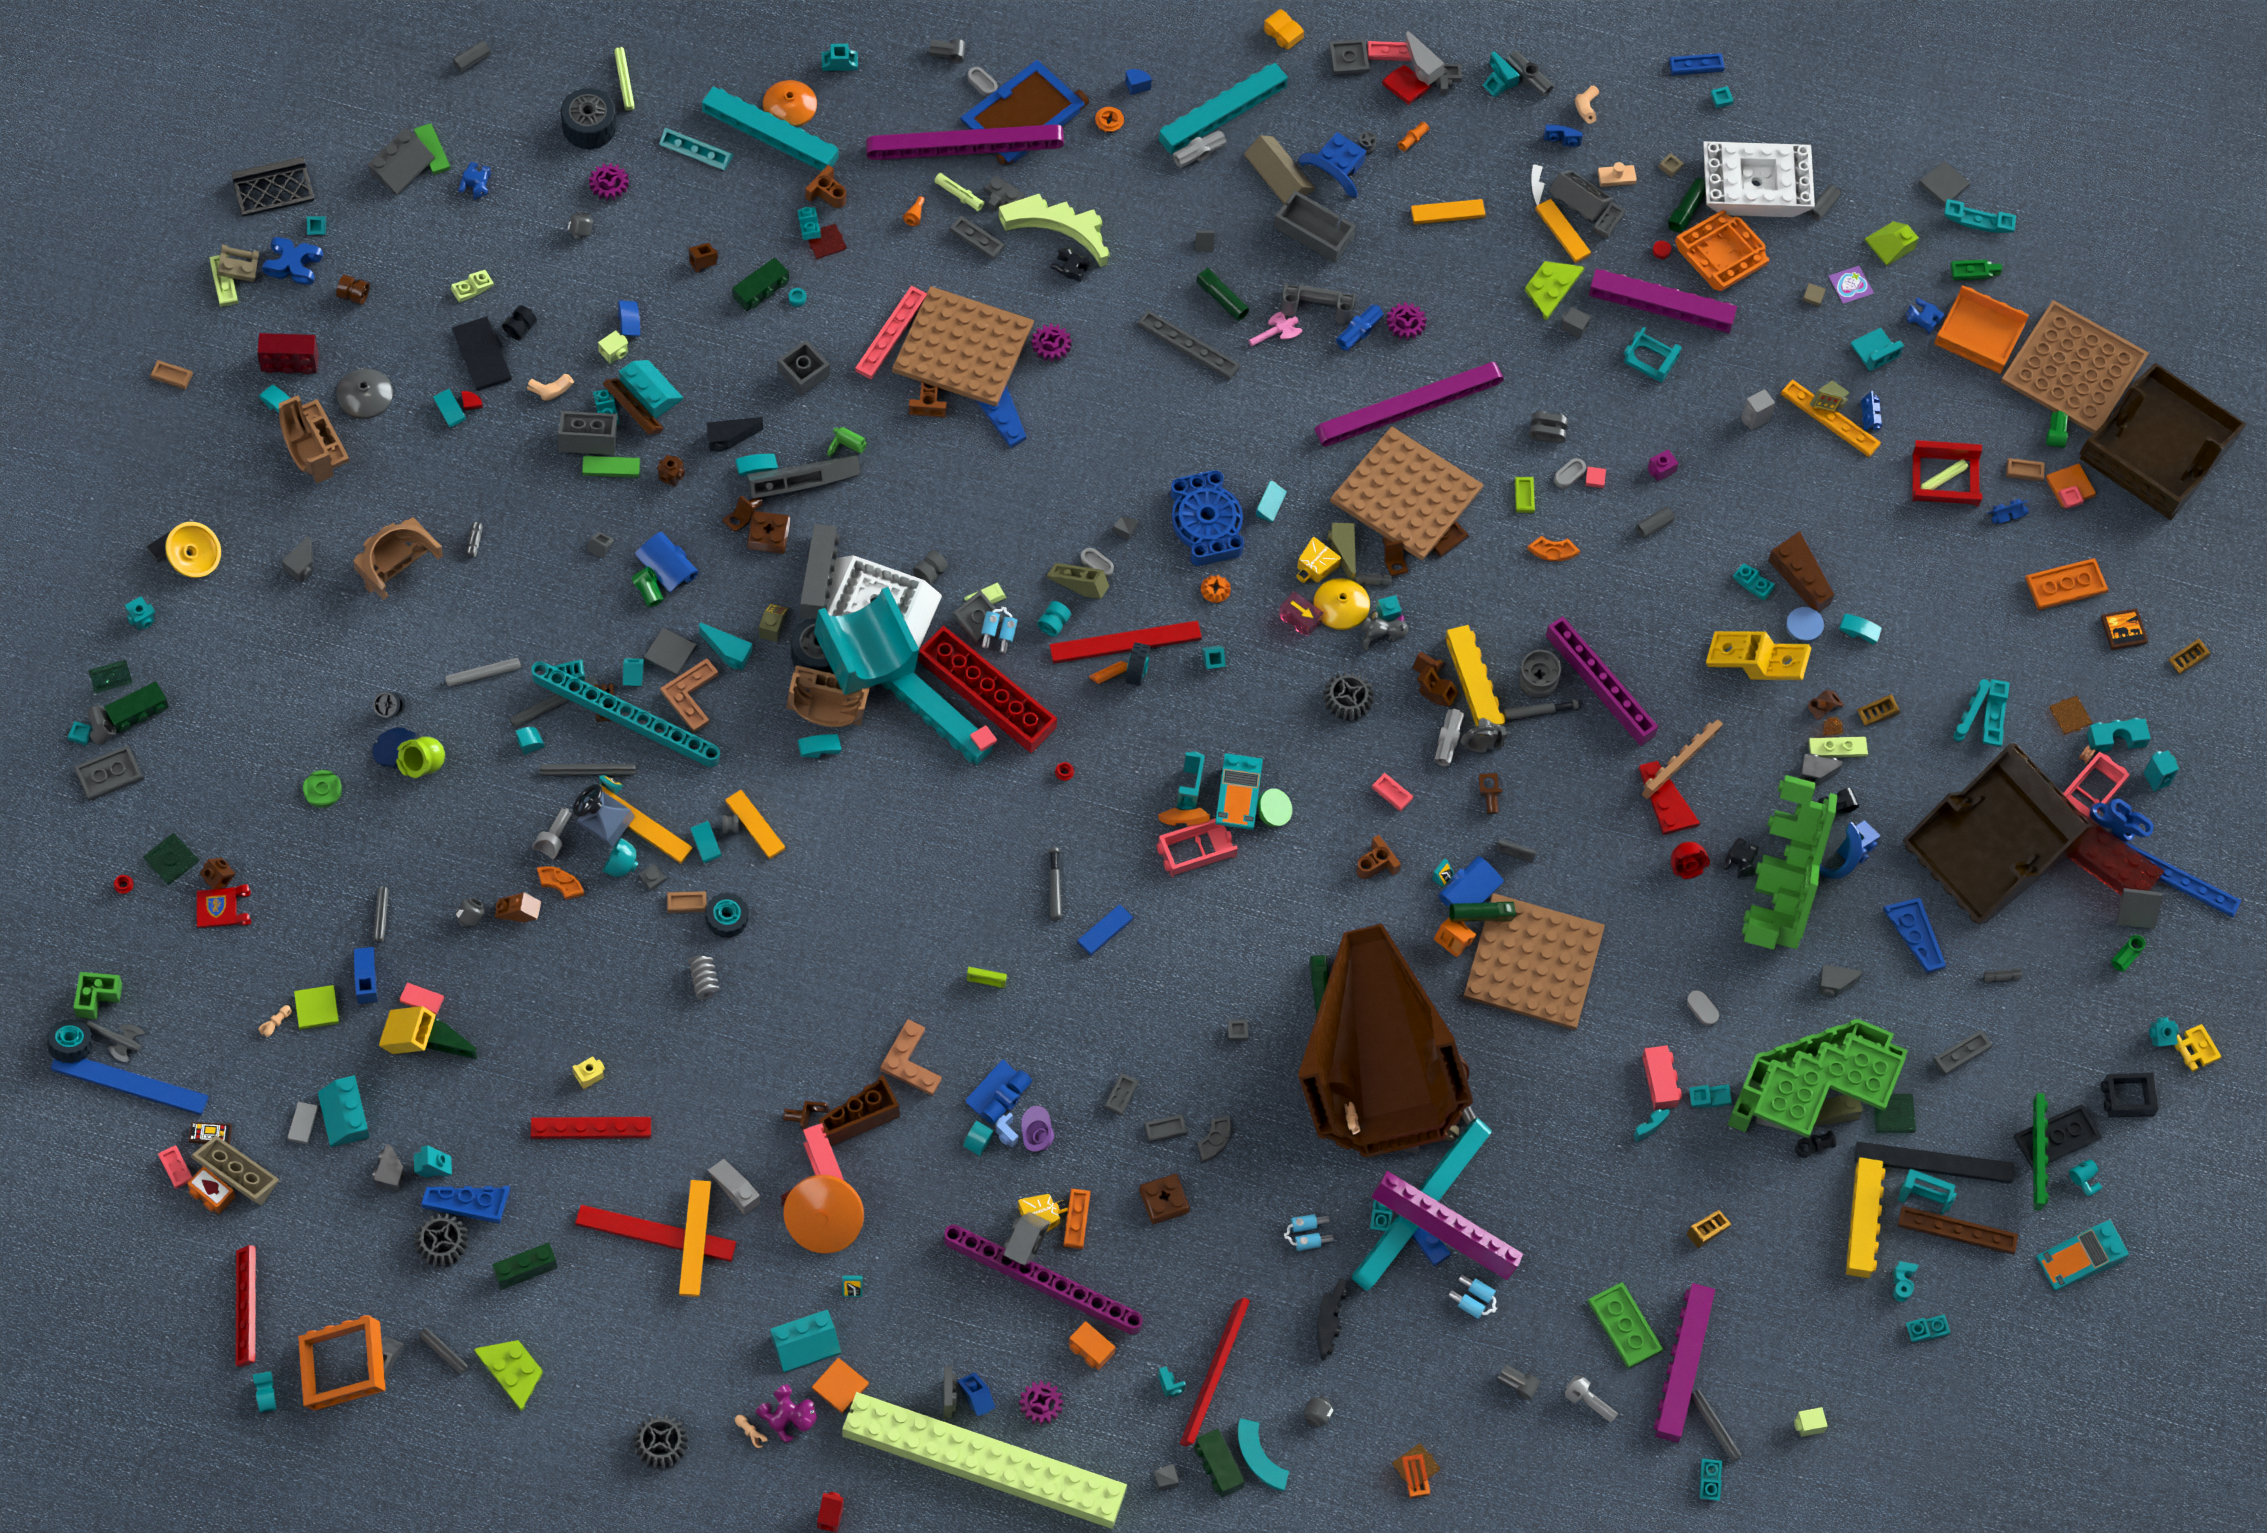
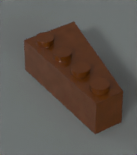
(1800, 569)
(861, 1112)

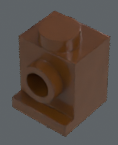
(702, 256)

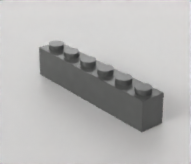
(818, 570)

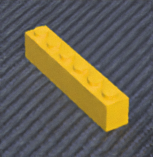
(1473, 675)
(1864, 1218)

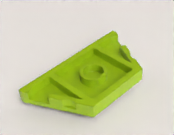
(1551, 285)
(512, 1369)

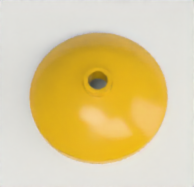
(201, 544)
(1342, 613)

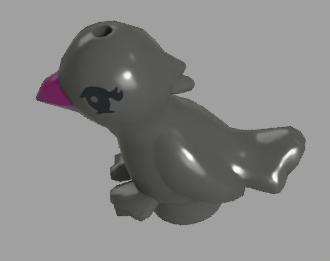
(1377, 628)

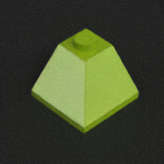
(1892, 242)

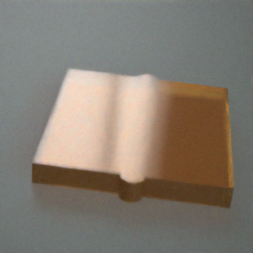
(2070, 715)
(1416, 1466)

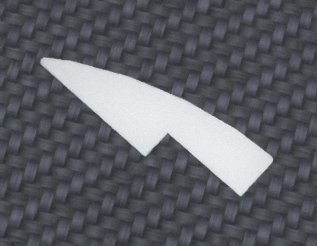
(1537, 187)

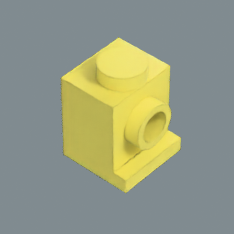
(585, 1077)

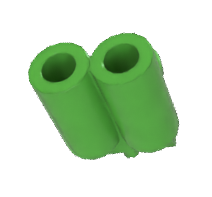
(848, 439)

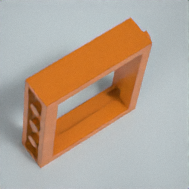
(351, 1392)

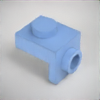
(1005, 1133)

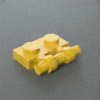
(2201, 1044)

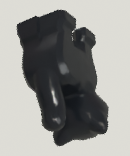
(1074, 265)
(1741, 856)

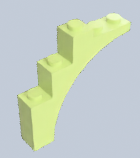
(1061, 218)

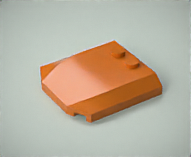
(1717, 250)

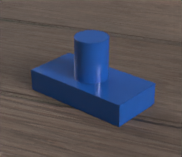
(1431, 1246)

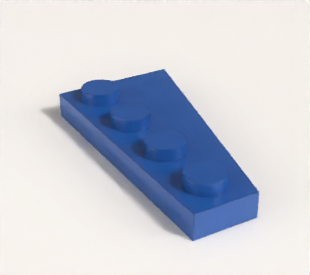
(1005, 419)
(1915, 929)
(470, 1202)

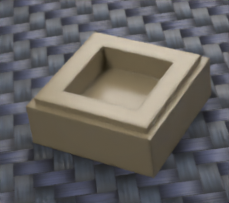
(1670, 165)
(1814, 294)

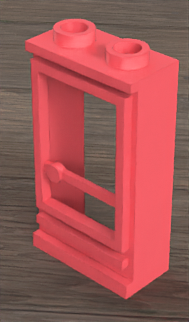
(2106, 766)
(1218, 836)
(820, 1152)

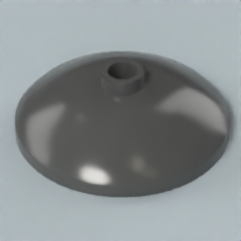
(367, 401)

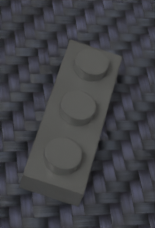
(977, 237)
(1962, 1052)

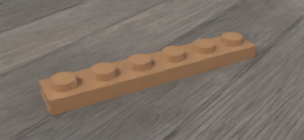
(1686, 754)

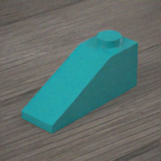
(730, 649)

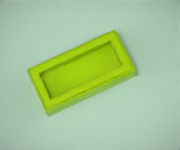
(1524, 495)
(986, 977)

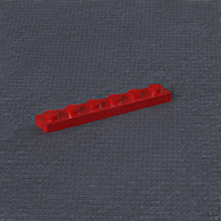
(590, 1127)
(245, 1306)

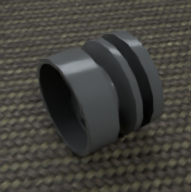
(1541, 664)

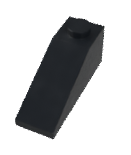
(728, 433)

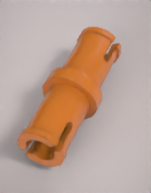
(1413, 136)

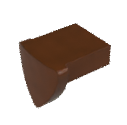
(1423, 660)

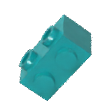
(2161, 770)

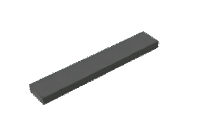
(1188, 345)

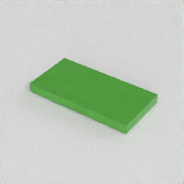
(1625, 1325)

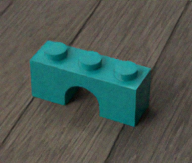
(2133, 731)

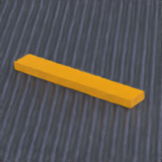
(1832, 420)
(655, 833)
(695, 1238)

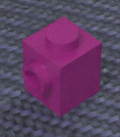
(1662, 465)

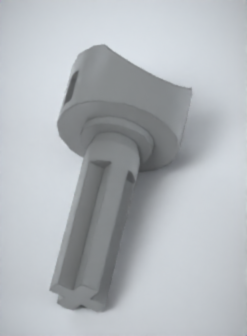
(549, 841)
(1578, 1389)

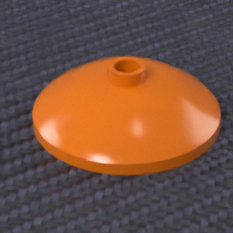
(794, 110)

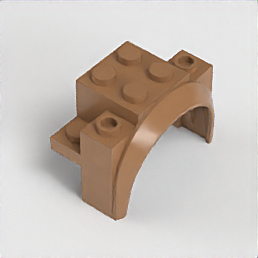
(315, 446)
(389, 554)
(825, 701)

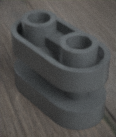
(1548, 427)

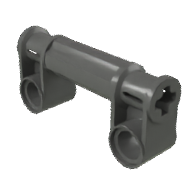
(1293, 294)

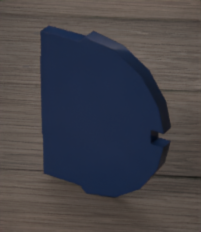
(386, 750)

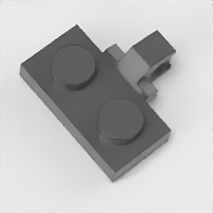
(1451, 74)
(1001, 193)

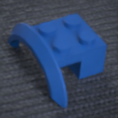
(1338, 159)
(1854, 849)

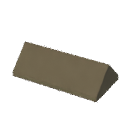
(1277, 168)
(236, 1169)

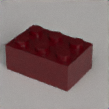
(288, 353)

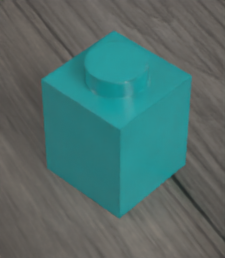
(1388, 608)

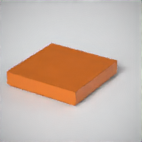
(2068, 478)
(840, 1385)

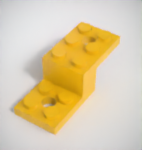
(1758, 655)

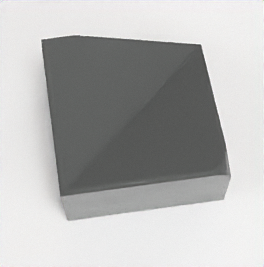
(1125, 527)
(1166, 1477)

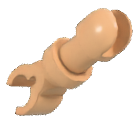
(268, 1027)
(1352, 1118)
(750, 1430)

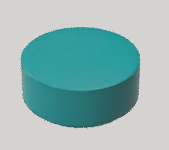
(797, 297)

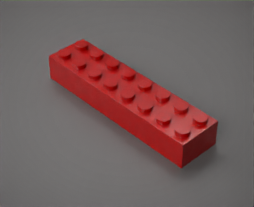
(987, 689)

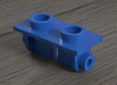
(1871, 405)
(2001, 513)

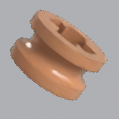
(2087, 754)

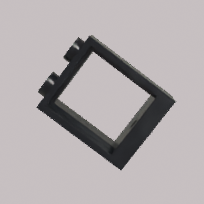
(2149, 1093)

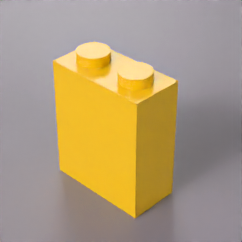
(407, 1030)

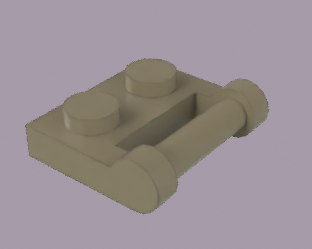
(237, 268)

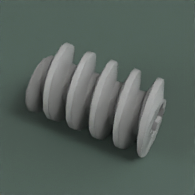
(703, 976)

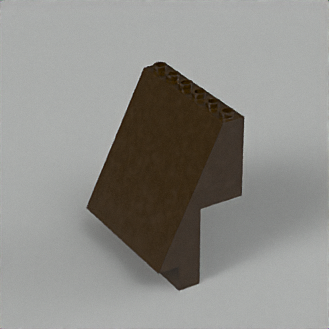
(2162, 440)
(1997, 834)

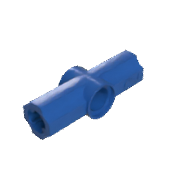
(1359, 327)

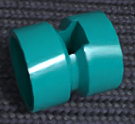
(1054, 618)

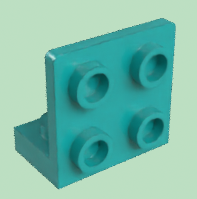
(1876, 349)

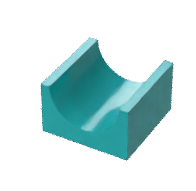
(867, 644)

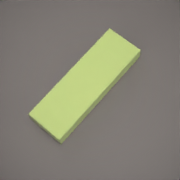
(224, 285)

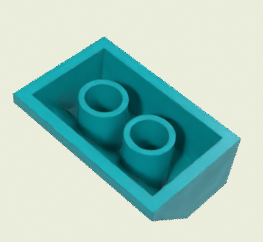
(649, 387)
(343, 1112)
(805, 1341)

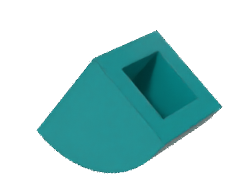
(1213, 657)
(633, 671)
(529, 739)
(978, 1138)

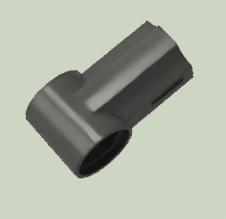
(952, 50)
(101, 728)
(1523, 1384)

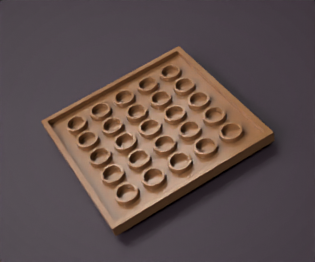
(963, 346)
(2074, 367)
(1406, 493)
(1535, 963)

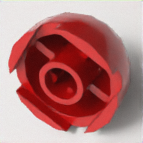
(1689, 860)

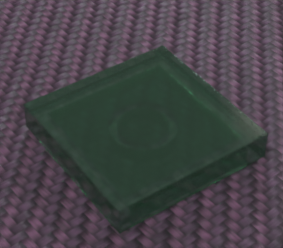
(110, 676)
(170, 859)
(1898, 1115)

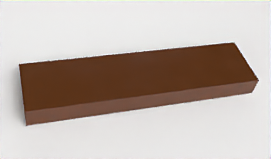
(633, 406)

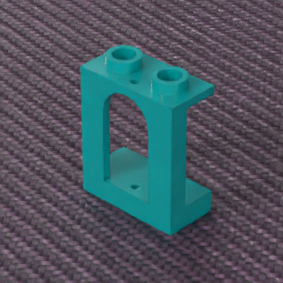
(1643, 340)
(1908, 1186)

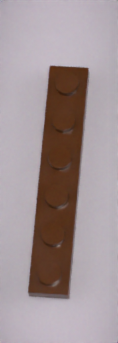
(1957, 1230)

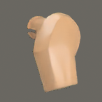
(1582, 104)
(551, 390)

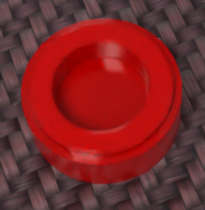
(1661, 249)

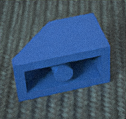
(976, 1394)

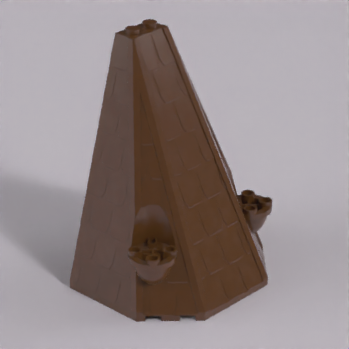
(1383, 1052)

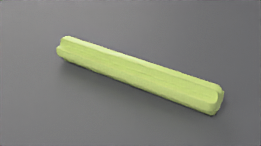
(624, 78)

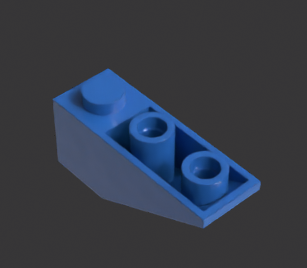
(365, 975)

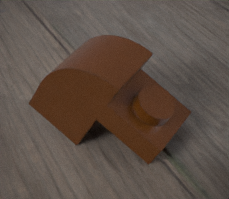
(1435, 689)

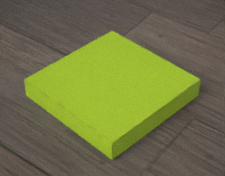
(316, 1007)

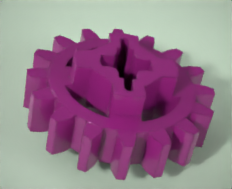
(608, 181)
(1406, 321)
(1051, 342)
(1047, 1398)

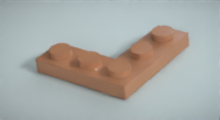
(678, 693)
(897, 1063)

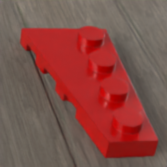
(1668, 804)

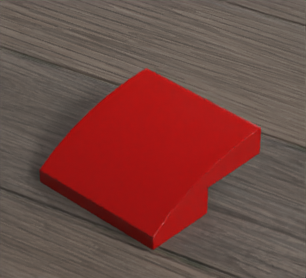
(1405, 84)

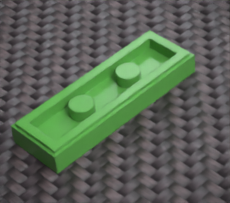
(430, 140)
(611, 466)

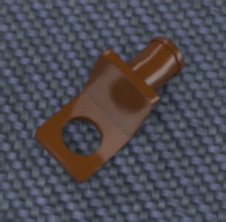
(742, 512)
(1394, 555)
(1824, 703)
(1490, 794)
(803, 1115)

